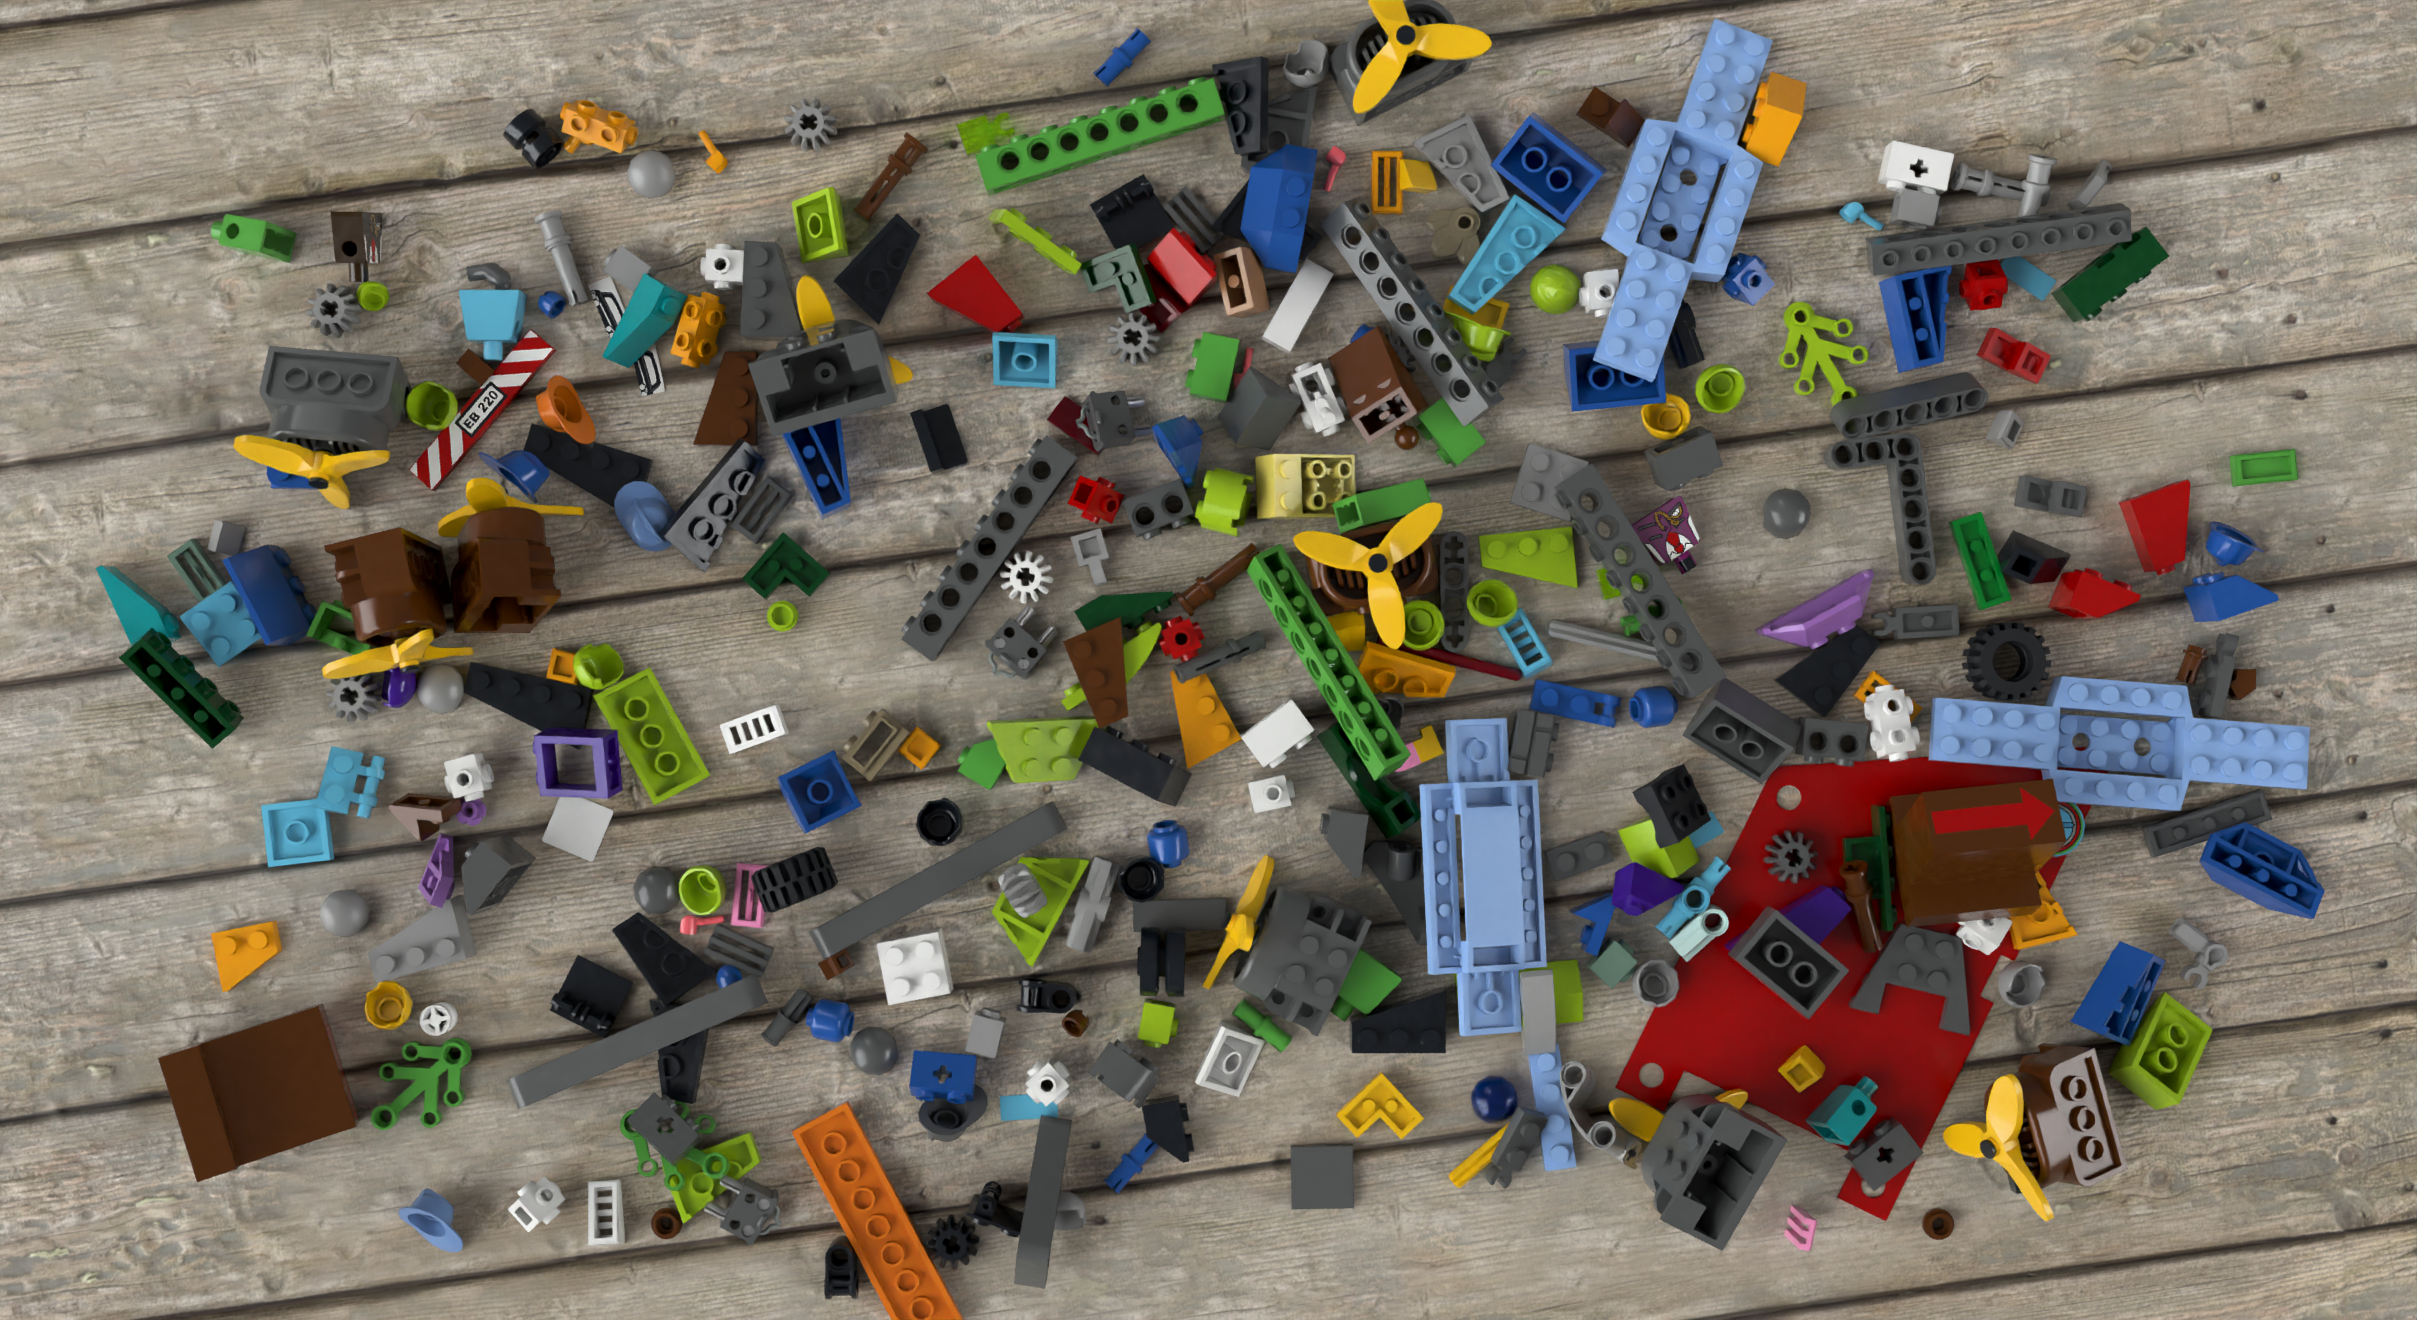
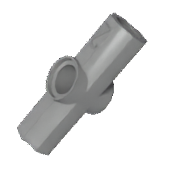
(1092, 904)

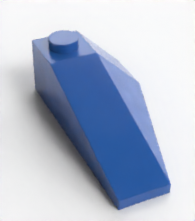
(1181, 445)

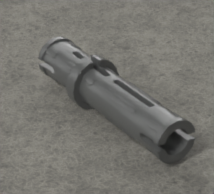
(1230, 652)

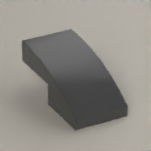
(2050, 496)

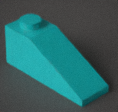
(644, 320)
(136, 607)

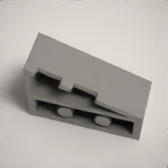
(427, 943)

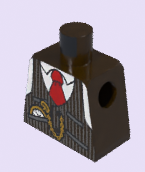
(357, 241)

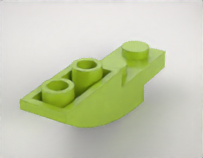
(1135, 655)

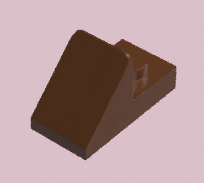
(1611, 117)
(424, 813)

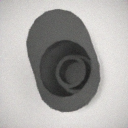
(949, 1120)

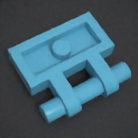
(340, 781)

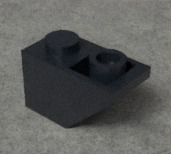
(2031, 559)
(1165, 1125)

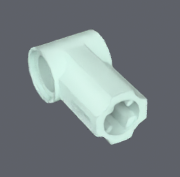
(1696, 935)

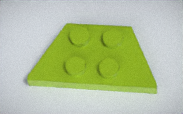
(1042, 746)
(1058, 880)

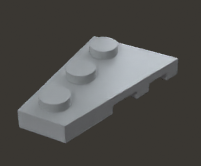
(1465, 163)

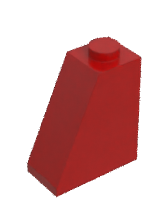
(978, 298)
(2159, 525)

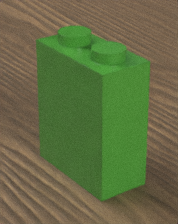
(1380, 505)

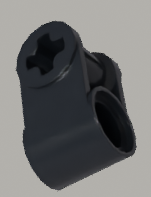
(1043, 996)
(841, 1275)

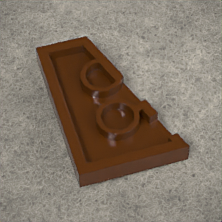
(731, 405)
(1101, 670)

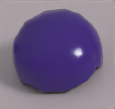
(398, 687)

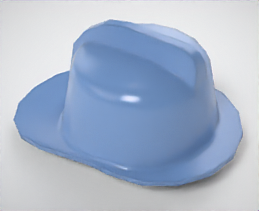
(643, 514)
(433, 1220)

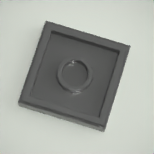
(1322, 1176)

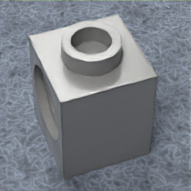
(1915, 209)
(627, 268)
(986, 1033)

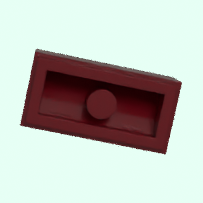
(1168, 305)
(1064, 419)

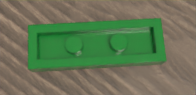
(1979, 560)

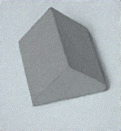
(2005, 429)
(226, 538)

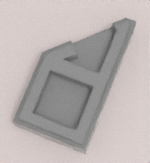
(2091, 186)

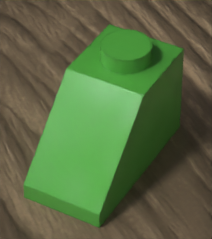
(982, 763)

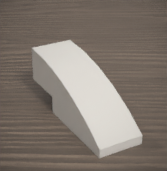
(1297, 306)

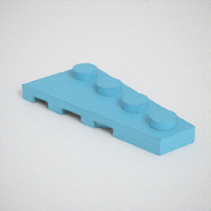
(1508, 247)

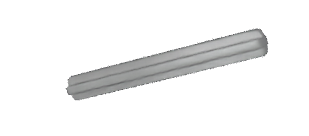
(1607, 641)

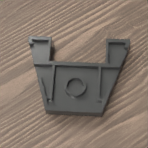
(1921, 962)

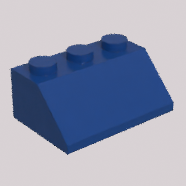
(1548, 167)
(1601, 386)
(272, 594)

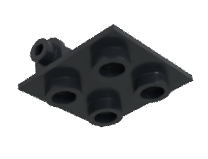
(1132, 214)
(591, 996)
(987, 1210)

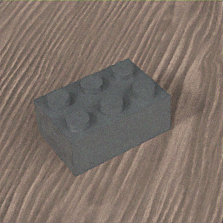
(1788, 962)

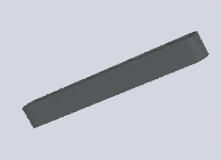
(938, 880)
(637, 1041)

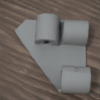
(1602, 1135)

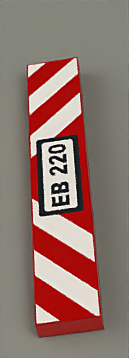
(482, 410)

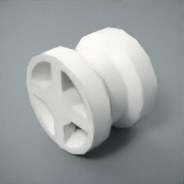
(431, 1020)

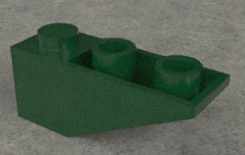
(1127, 606)

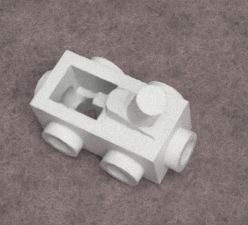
(1322, 409)
(1891, 730)

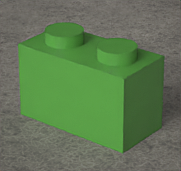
(1213, 367)
(1448, 433)

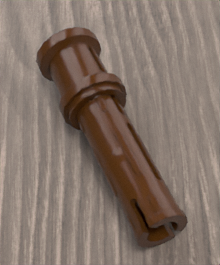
(865, 207)
(1206, 588)
(1859, 894)

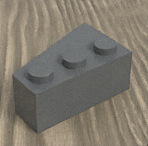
(768, 298)

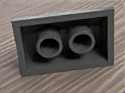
(1743, 730)
(492, 872)

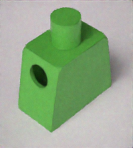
(248, 237)
(1364, 985)

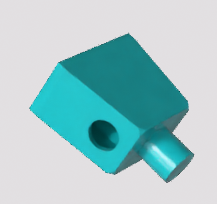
(1844, 1112)

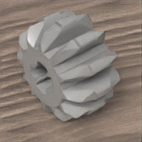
(805, 135)
(322, 310)
(1129, 349)
(364, 701)
(1022, 890)

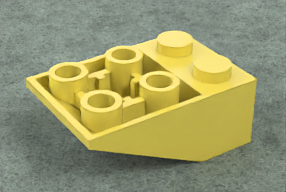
(1302, 484)

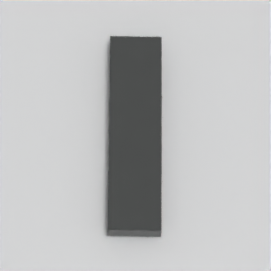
(2198, 824)

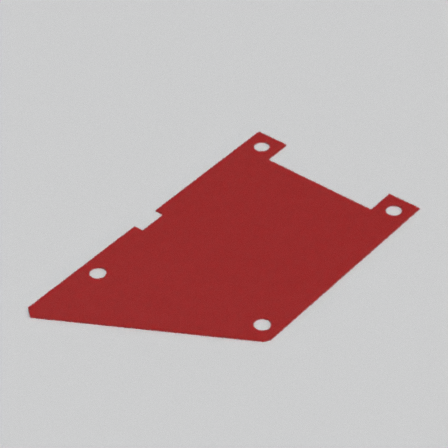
(1741, 1032)

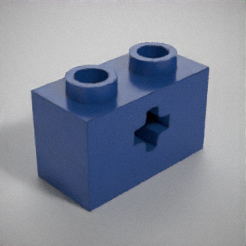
(929, 1068)

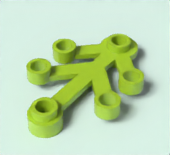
(1818, 350)

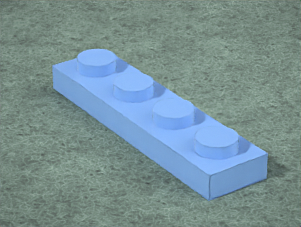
(1556, 1136)

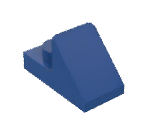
(1600, 913)

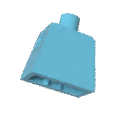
(493, 319)

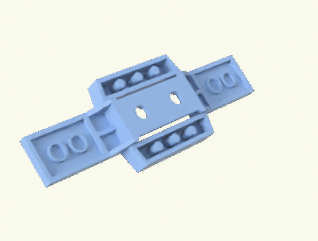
(1698, 142)
(2179, 749)

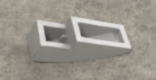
(1537, 1012)

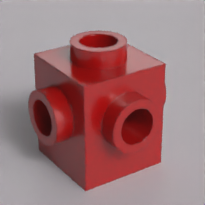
(1983, 285)
(1102, 502)
(1193, 643)

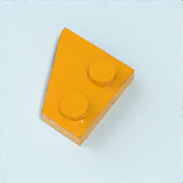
(244, 951)

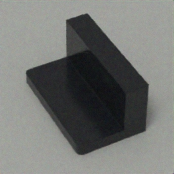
(939, 438)

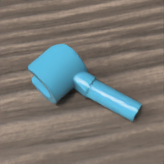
(1855, 210)

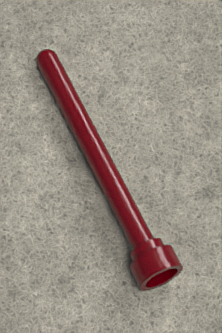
(1463, 661)

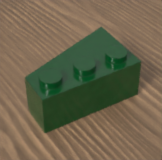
(2110, 275)

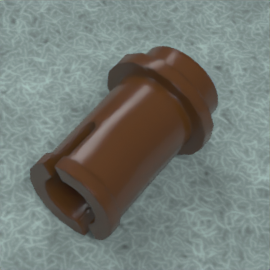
(2191, 663)

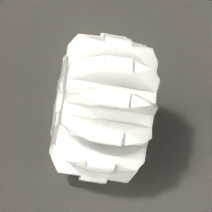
(1019, 584)

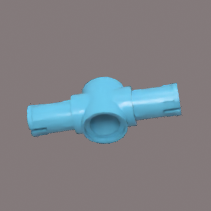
(1704, 885)

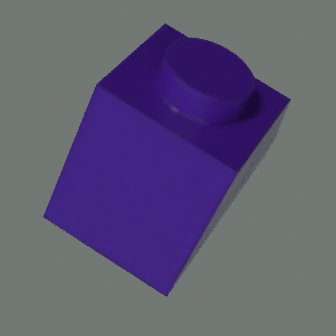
(1641, 889)

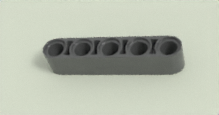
(1908, 405)

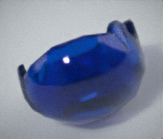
(1494, 1099)

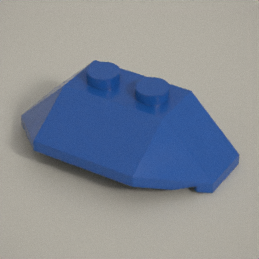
(1279, 206)
(2262, 870)

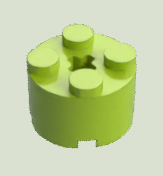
(1225, 501)

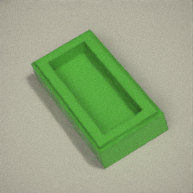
(2263, 467)

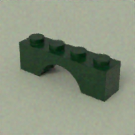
(1386, 803)

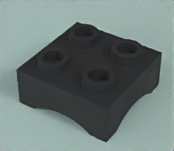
(1673, 805)

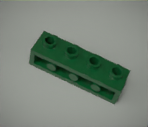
(182, 687)

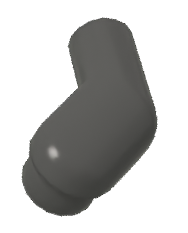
(492, 272)

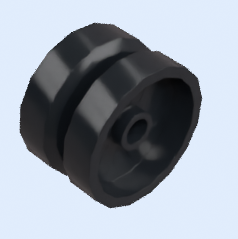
(1161, 961)

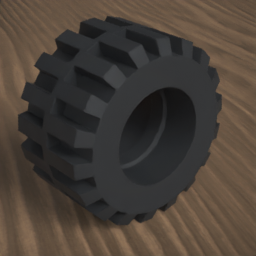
(2031, 656)
(794, 879)

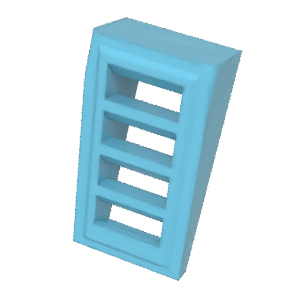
(1536, 667)

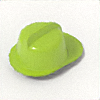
(1479, 339)

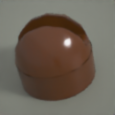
(1075, 1023)

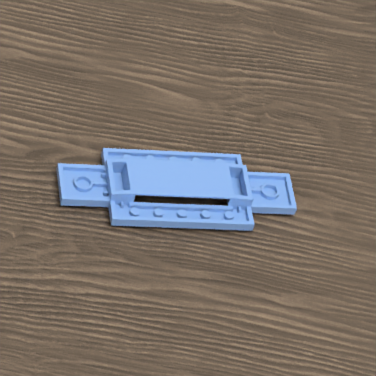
(1498, 874)

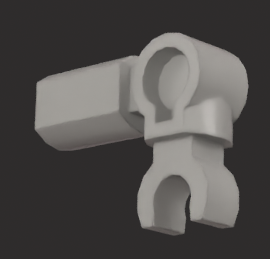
(2209, 954)

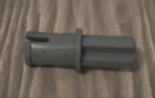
(787, 1017)

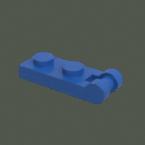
(1573, 703)

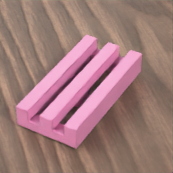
(759, 923)
(1798, 1231)

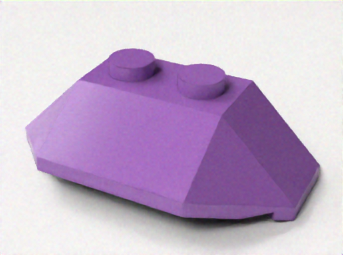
(1822, 614)

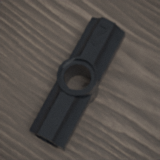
(1684, 340)

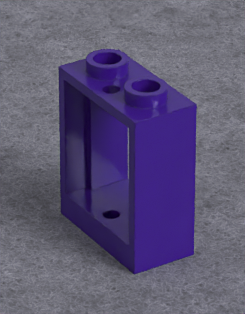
(605, 759)

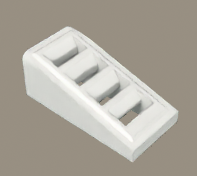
(777, 721)
(616, 1212)

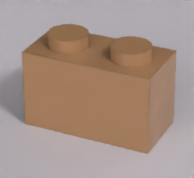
(1241, 282)

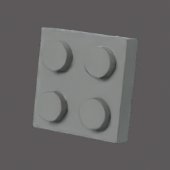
(1539, 475)

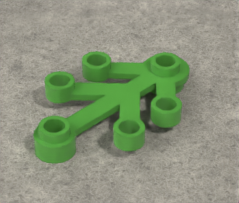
(426, 1079)
(694, 1155)

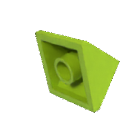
(820, 226)
(1643, 849)

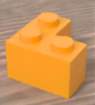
(1776, 118)

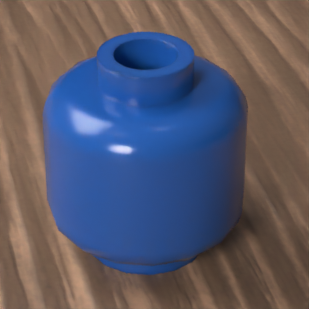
(1653, 706)
(1168, 843)
(830, 1020)

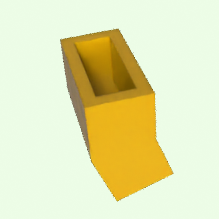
(1349, 629)

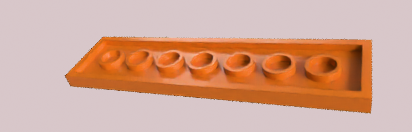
(874, 1217)

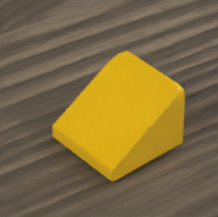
(1416, 176)
(1802, 1069)

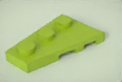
(1062, 256)
(1532, 554)
(700, 1188)

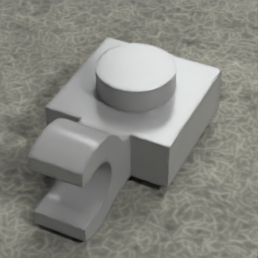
(1091, 551)

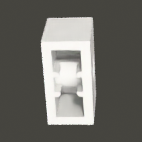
(1931, 163)

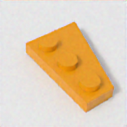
(1403, 672)
(1201, 719)
(2044, 925)

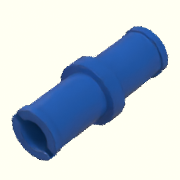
(1122, 57)
(1131, 1163)

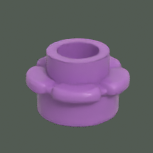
(474, 818)

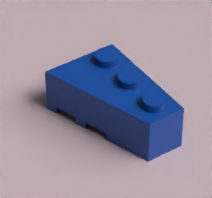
(1916, 316)
(822, 465)
(2120, 994)

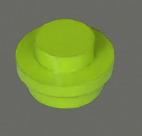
(372, 295)
(782, 616)

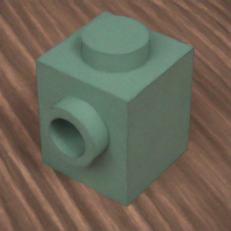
(1613, 962)

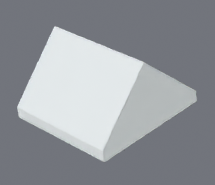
(1229, 1059)

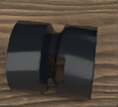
(537, 143)

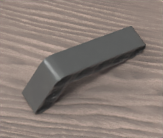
(1899, 494)
(1042, 1202)

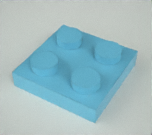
(222, 624)
(296, 833)

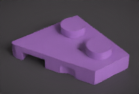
(438, 877)

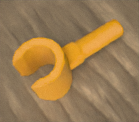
(716, 160)

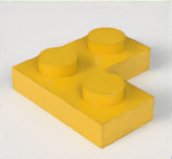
(1379, 1100)

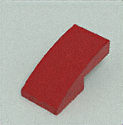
(2013, 356)

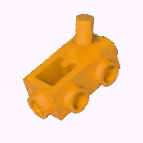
(596, 126)
(699, 329)

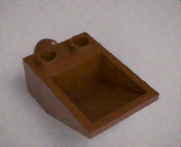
(1377, 380)

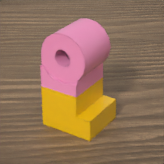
(1422, 748)

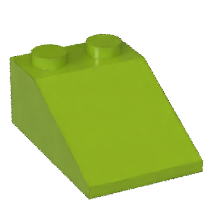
(2162, 1053)

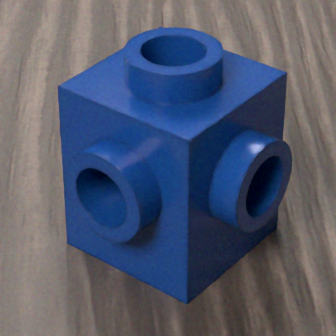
(1746, 279)

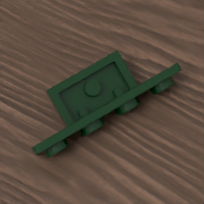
(1877, 854)

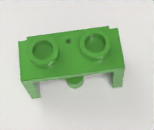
(320, 628)

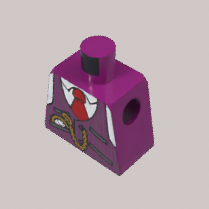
(1669, 534)

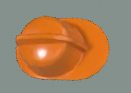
(564, 412)

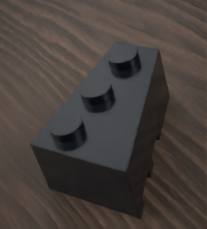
(1134, 765)
(1402, 1027)

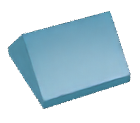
(1024, 360)

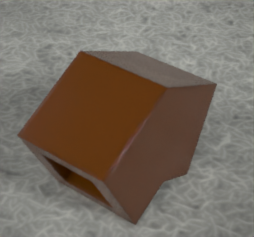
(475, 366)
(2242, 683)
(836, 964)

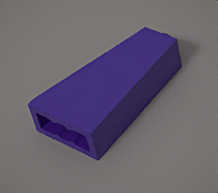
(1813, 913)

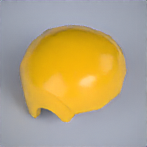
(1666, 419)
(388, 1005)

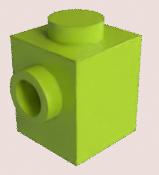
(1157, 1023)

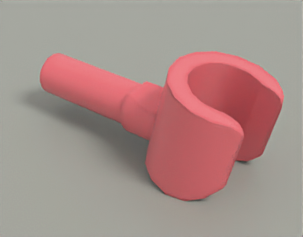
(1336, 158)
(1246, 364)
(689, 923)

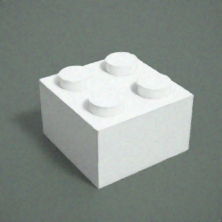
(1277, 734)
(915, 966)

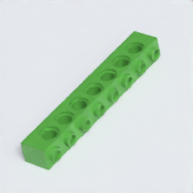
(1118, 141)
(1328, 662)

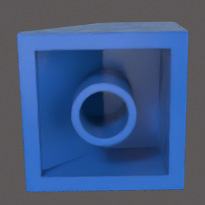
(2221, 596)

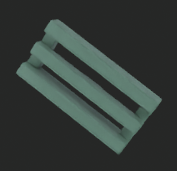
(206, 562)

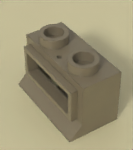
(884, 753)

